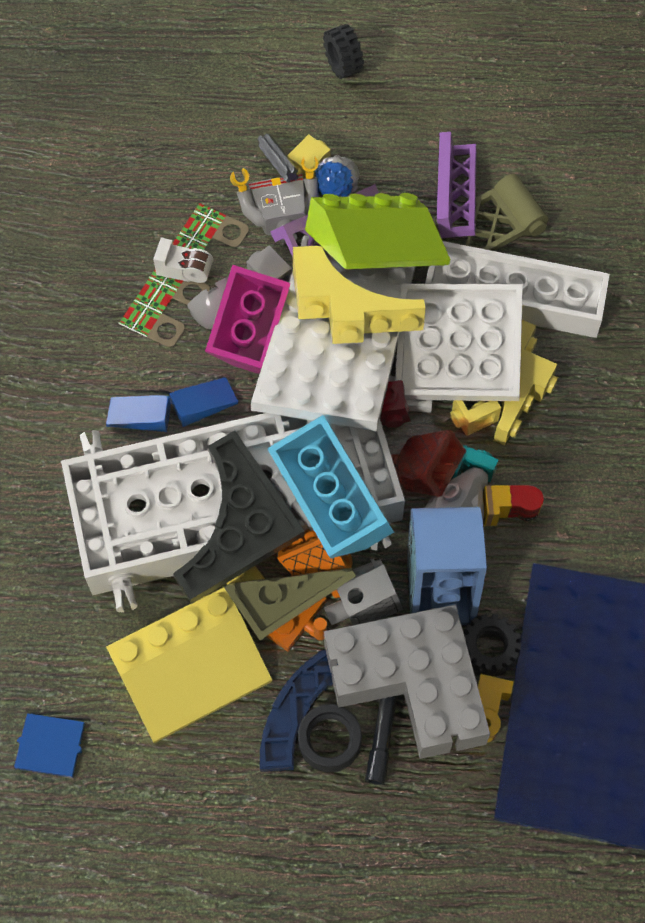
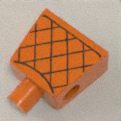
(309, 556)

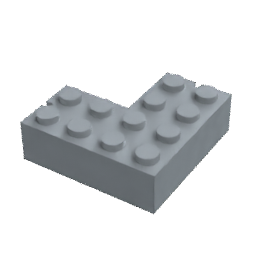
(416, 657)

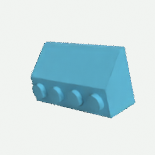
(330, 489)

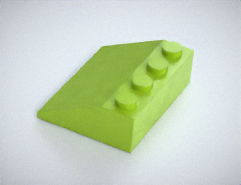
(376, 231)

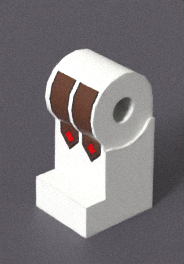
(182, 262)

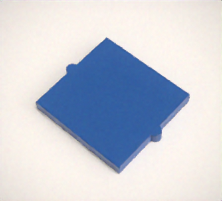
(49, 745)

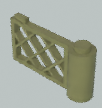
(518, 210)

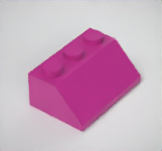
(247, 318)

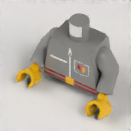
(274, 200)

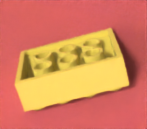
(189, 664)

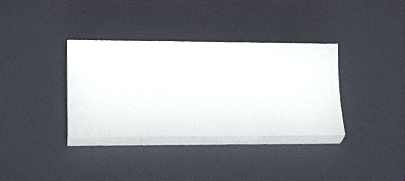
(553, 293)

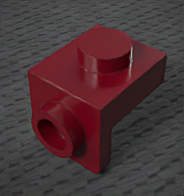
(395, 408)

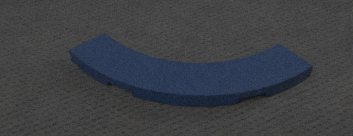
(288, 711)

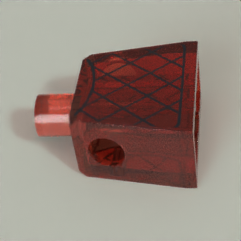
(428, 462)

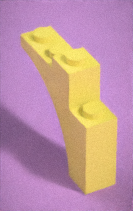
(350, 308)
(535, 380)

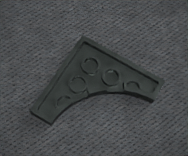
(249, 524)

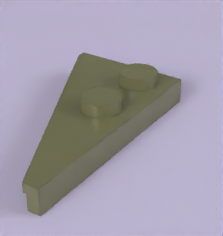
(277, 600)

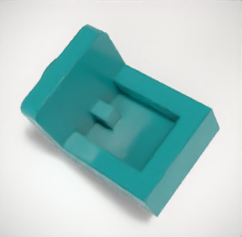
(478, 459)

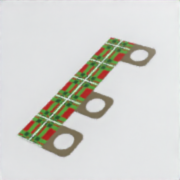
(147, 309)

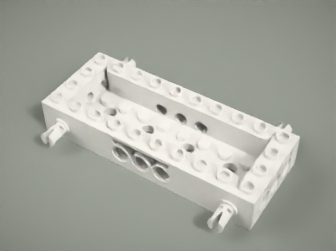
(143, 546)

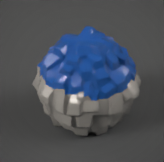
(337, 176)

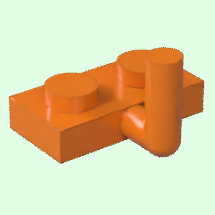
(291, 631)

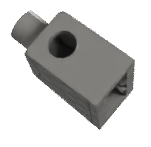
(375, 596)

